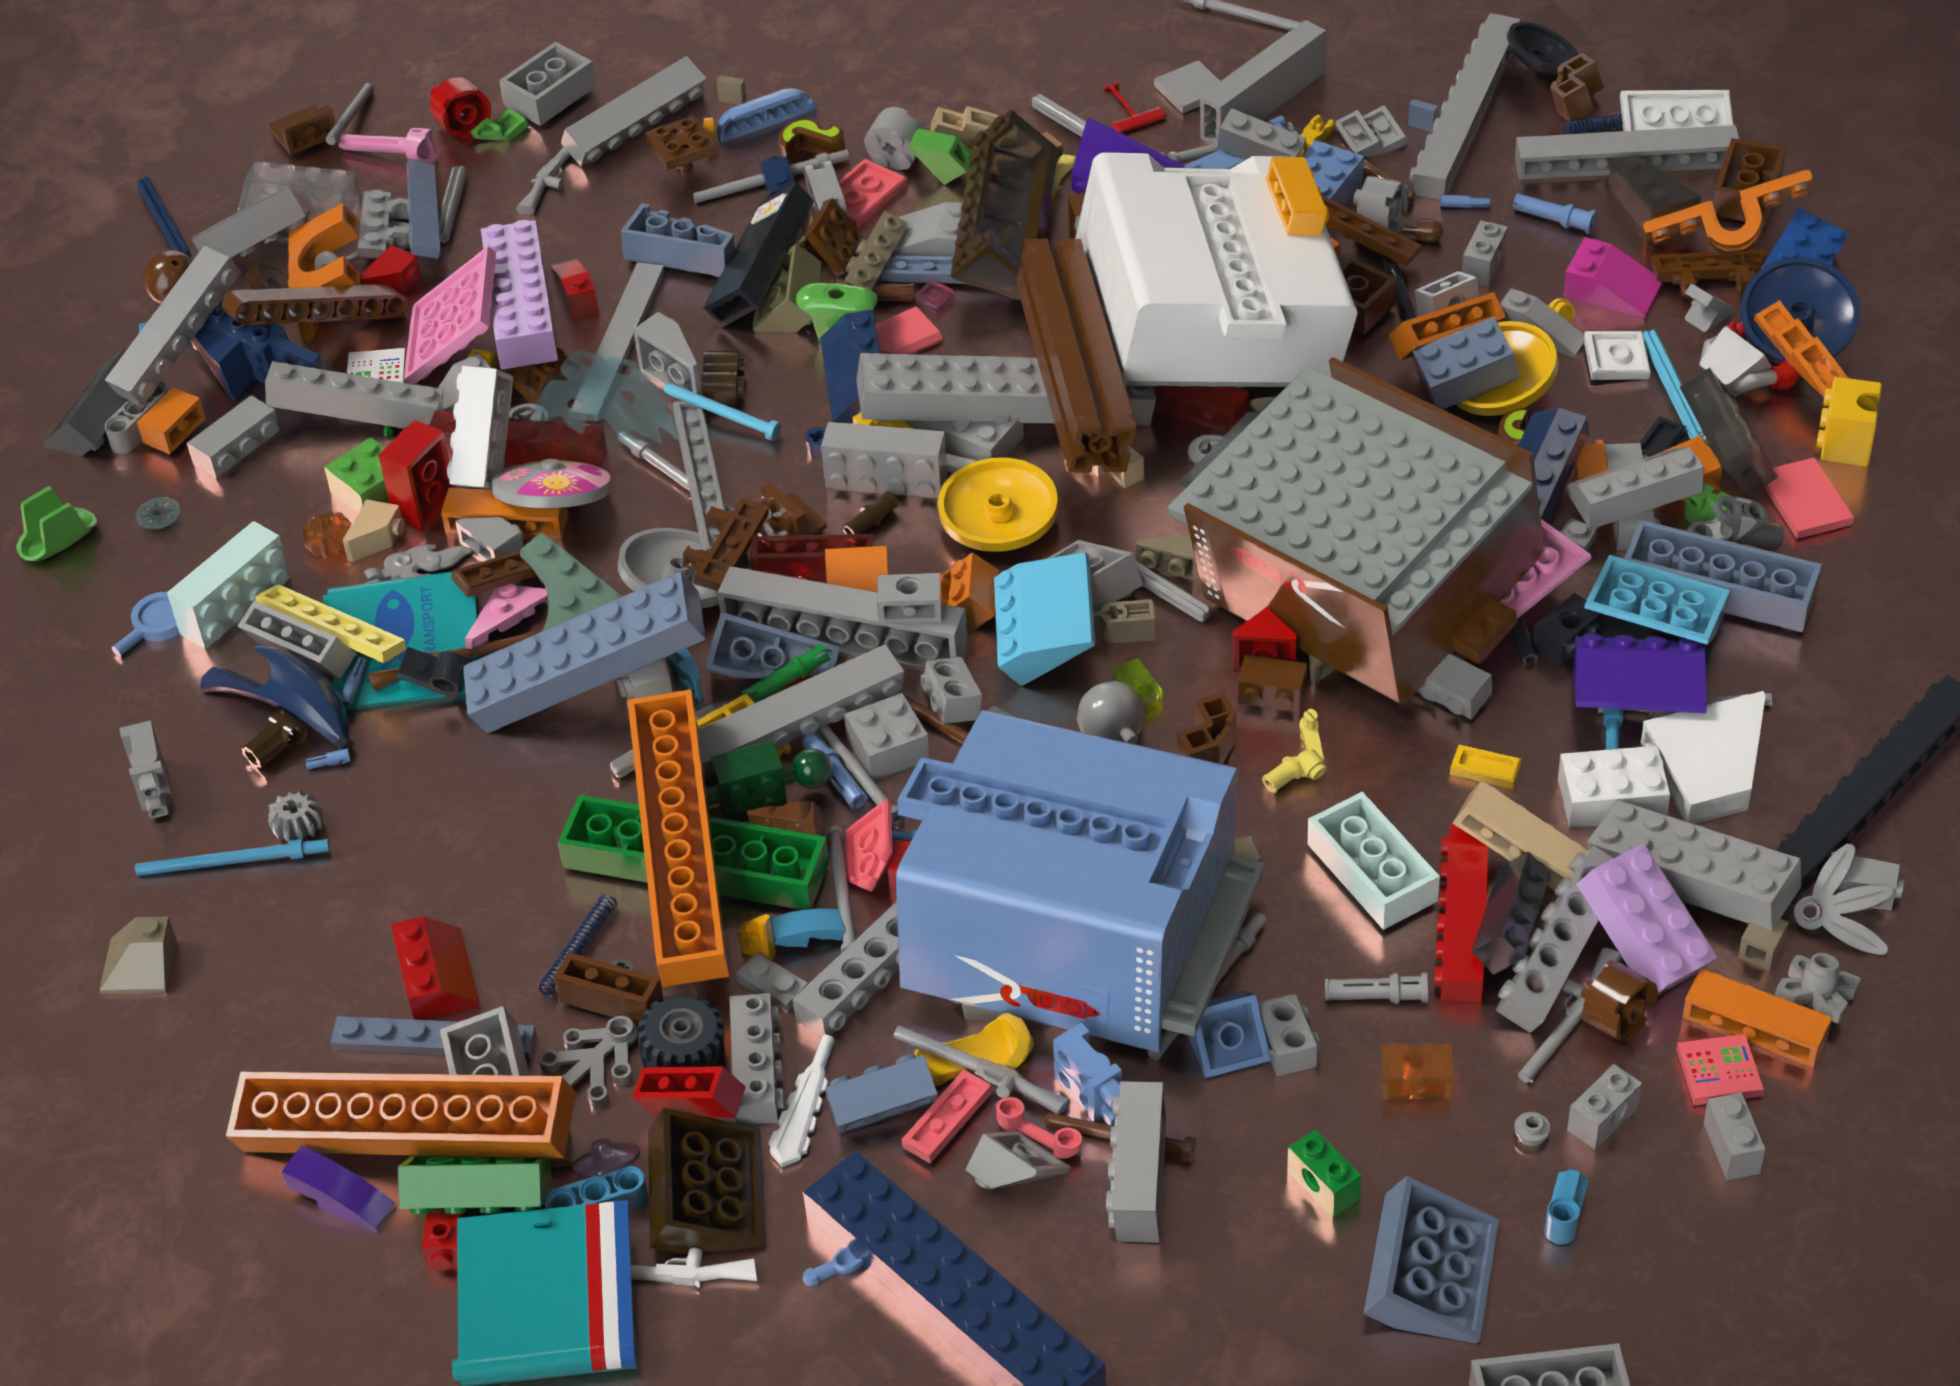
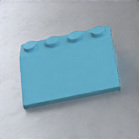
(1658, 599)
(1043, 615)

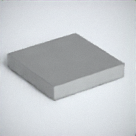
(1186, 85)

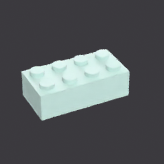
(226, 584)
(1373, 860)

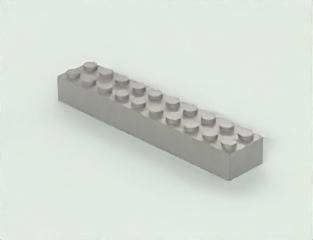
(964, 389)

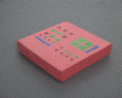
(1719, 1068)

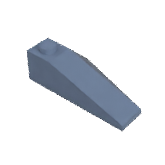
(757, 650)

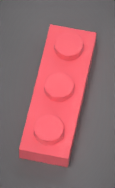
(946, 1116)

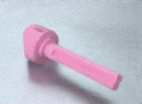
(416, 146)

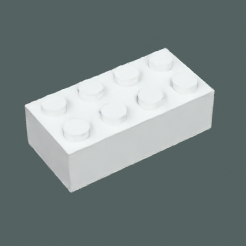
(480, 427)

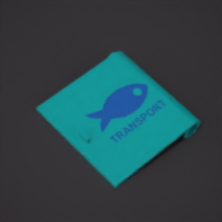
(420, 609)

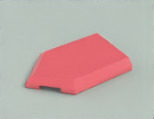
(907, 333)
(869, 846)

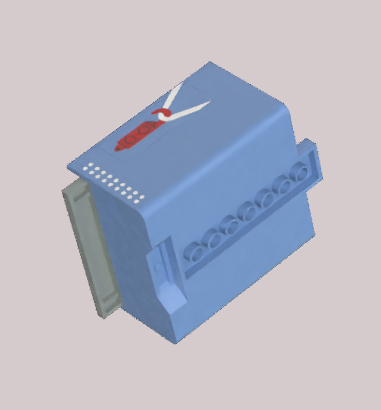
(1072, 880)

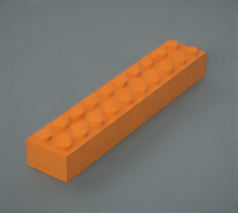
(677, 839)
(402, 1114)

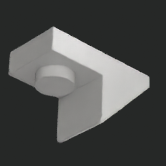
(1706, 309)

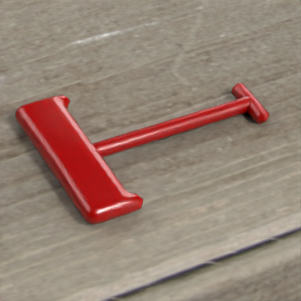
(1136, 120)

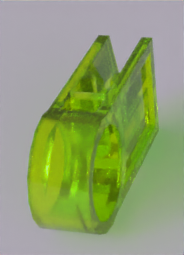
(1141, 681)

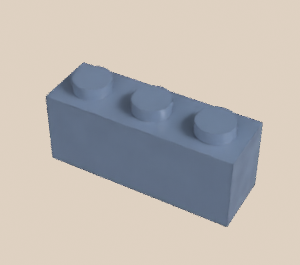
(881, 1093)

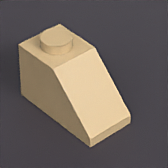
(373, 530)

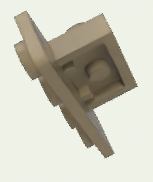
(875, 251)

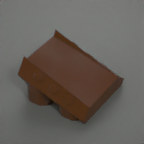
(794, 816)

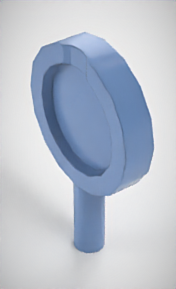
(151, 621)

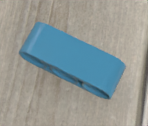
(606, 1188)

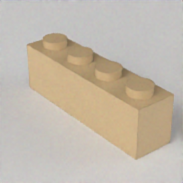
(1515, 831)

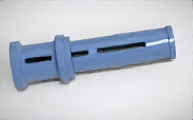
(1567, 215)

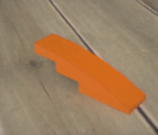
(1799, 347)

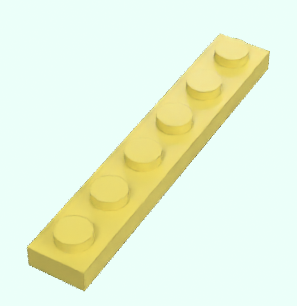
(350, 630)

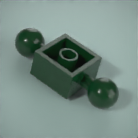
(756, 779)

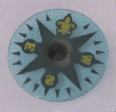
(158, 513)

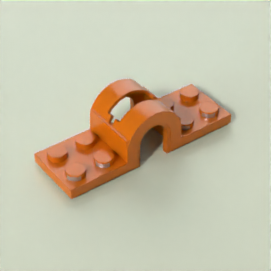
(1703, 214)

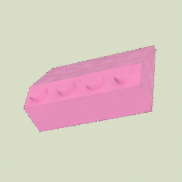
(1558, 562)

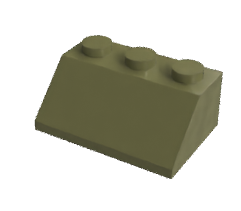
(779, 308)

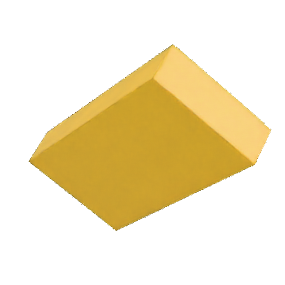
(1485, 766)

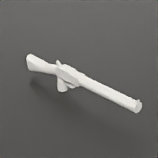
(692, 1273)

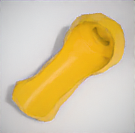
(1001, 1041)

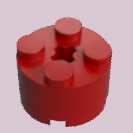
(459, 106)

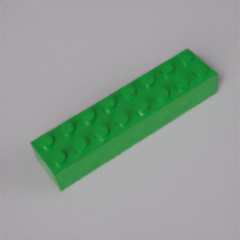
(749, 858)

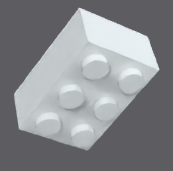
(1596, 779)

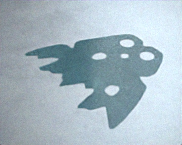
(603, 398)

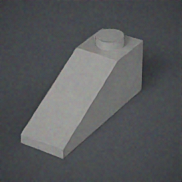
(1531, 310)

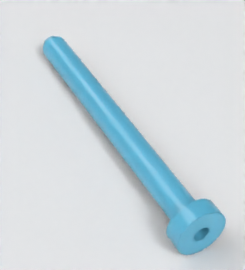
(770, 429)

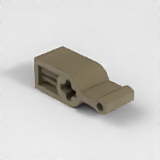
(1126, 621)

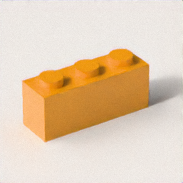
(1296, 196)

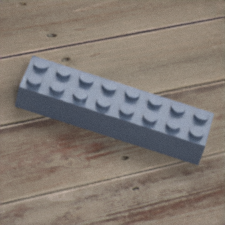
(584, 652)

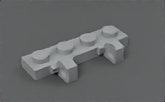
(374, 226)

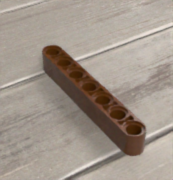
(314, 304)

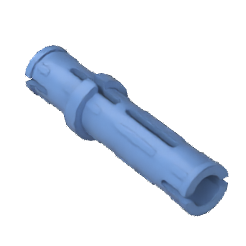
(840, 776)

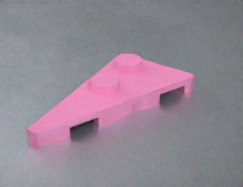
(503, 610)

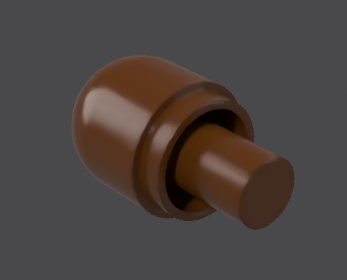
(1424, 230)

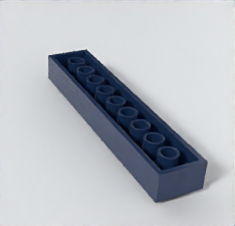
(946, 1280)

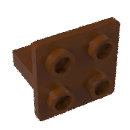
(788, 514)

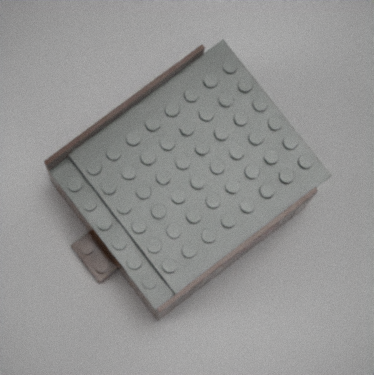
(1367, 527)

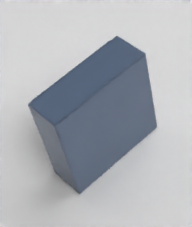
(1422, 115)

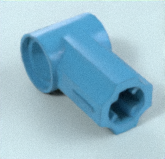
(1565, 1207)

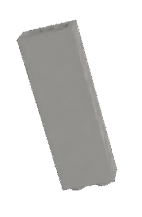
(1266, 79)

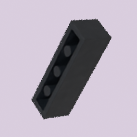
(1511, 913)

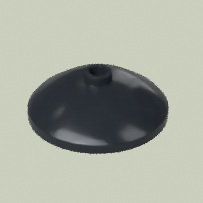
(1539, 47)

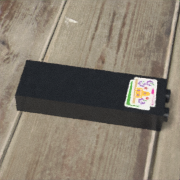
(758, 254)

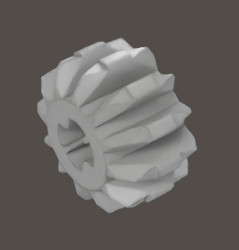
(295, 816)

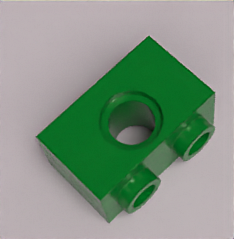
(1324, 1173)

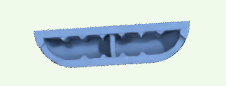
(763, 113)

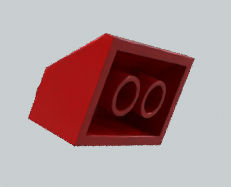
(434, 967)

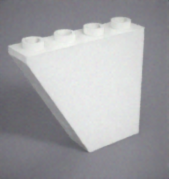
(1709, 755)

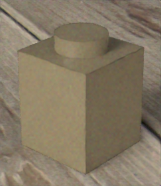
(1763, 945)

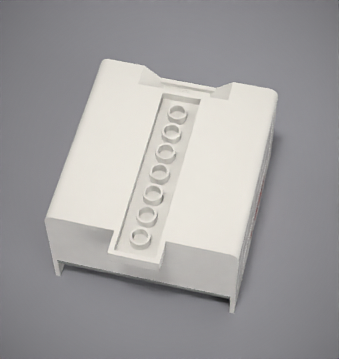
(1206, 277)

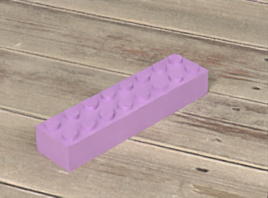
(520, 296)

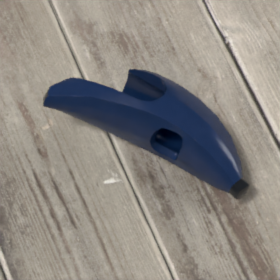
(292, 686)

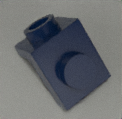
(776, 174)

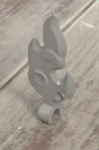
(406, 563)

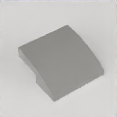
(1371, 133)

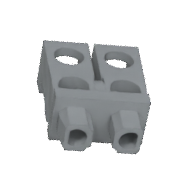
(147, 768)

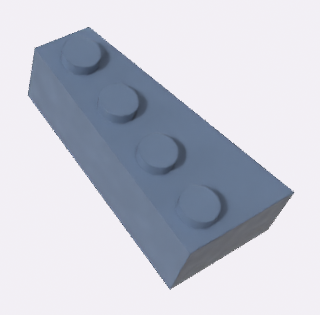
(675, 243)

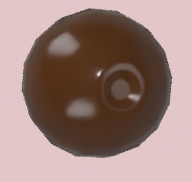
(163, 273)

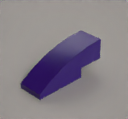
(337, 1189)

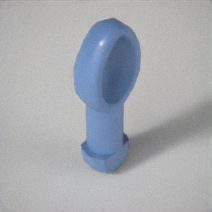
(842, 1262)

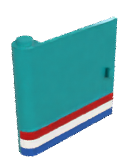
(544, 1294)

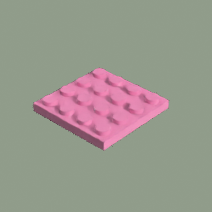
(450, 316)

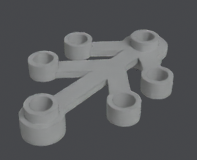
(593, 1058)

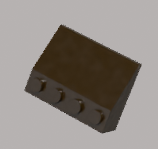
(704, 1184)

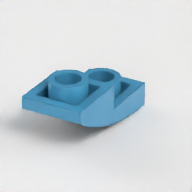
(687, 672)
(798, 926)

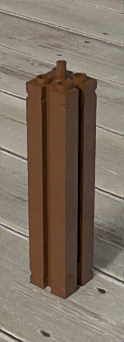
(1075, 356)

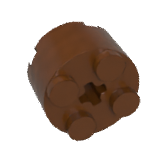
(1618, 1001)

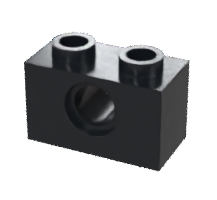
(1557, 630)

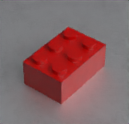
(417, 473)

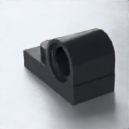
(437, 674)

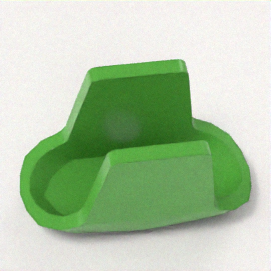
(830, 301)
(51, 525)

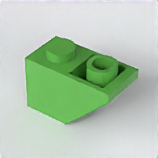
(941, 154)

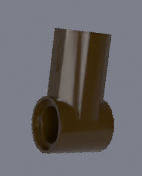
(280, 732)

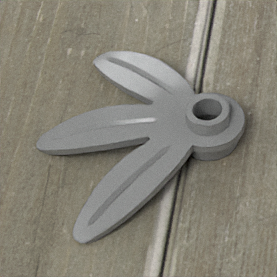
(1852, 900)

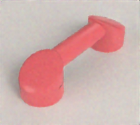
(1010, 1116)

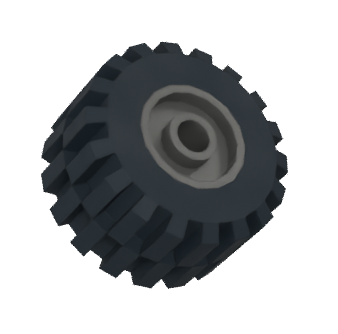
(681, 1034)

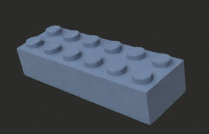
(1760, 582)

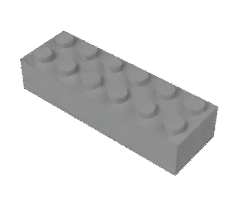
(1705, 864)

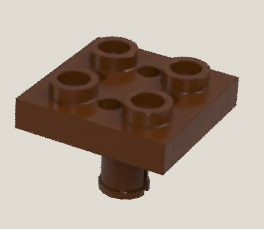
(681, 144)
(833, 236)

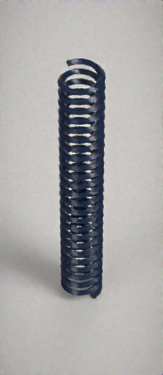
(1594, 126)
(576, 935)

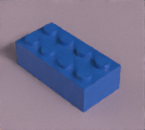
(1809, 238)

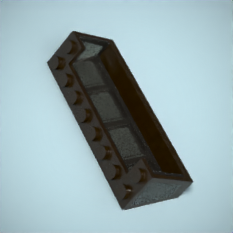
(1003, 203)

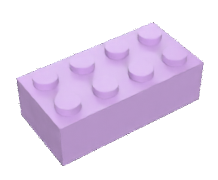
(1646, 918)

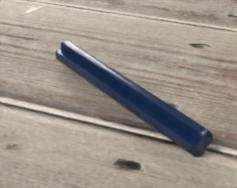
(162, 216)

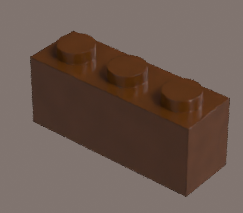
(606, 987)

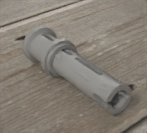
(1392, 988)

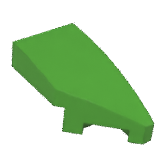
(503, 128)

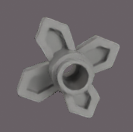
(1819, 984)

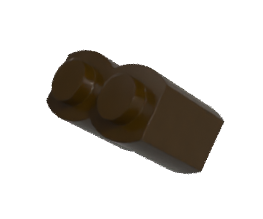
(722, 376)

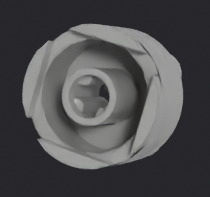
(890, 138)
(1382, 201)

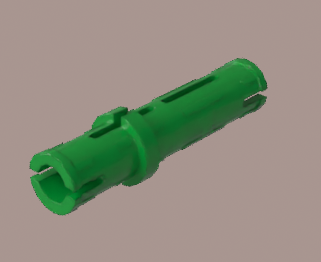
(787, 674)

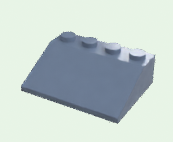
(1431, 1263)

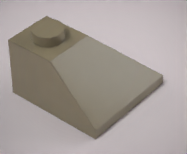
(140, 957)

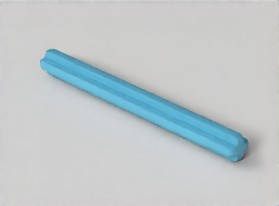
(1671, 382)

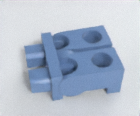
(1086, 1073)

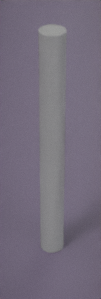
(349, 114)

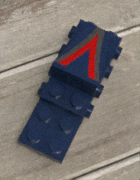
(245, 352)

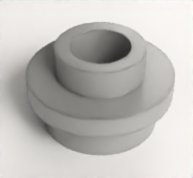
(1528, 1135)

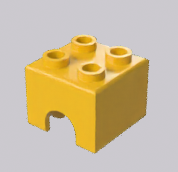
(1849, 421)

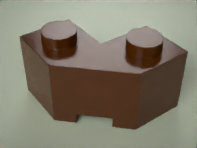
(1575, 84)
(1213, 730)

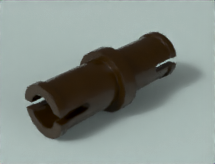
(871, 514)

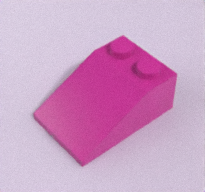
(1610, 280)

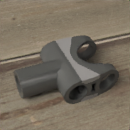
(1741, 524)

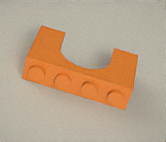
(322, 234)

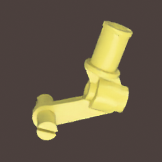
(1307, 764)

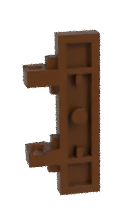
(1692, 267)
(730, 546)

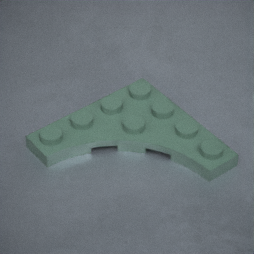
(568, 583)

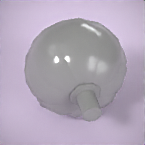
(1112, 712)

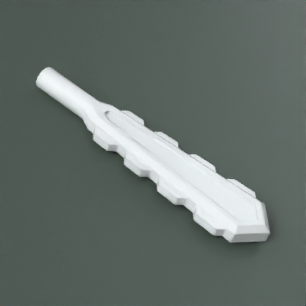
(798, 1121)

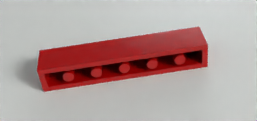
(1464, 908)

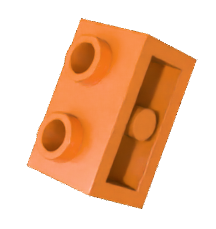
(171, 420)

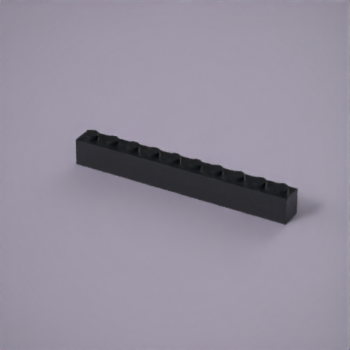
(1875, 780)

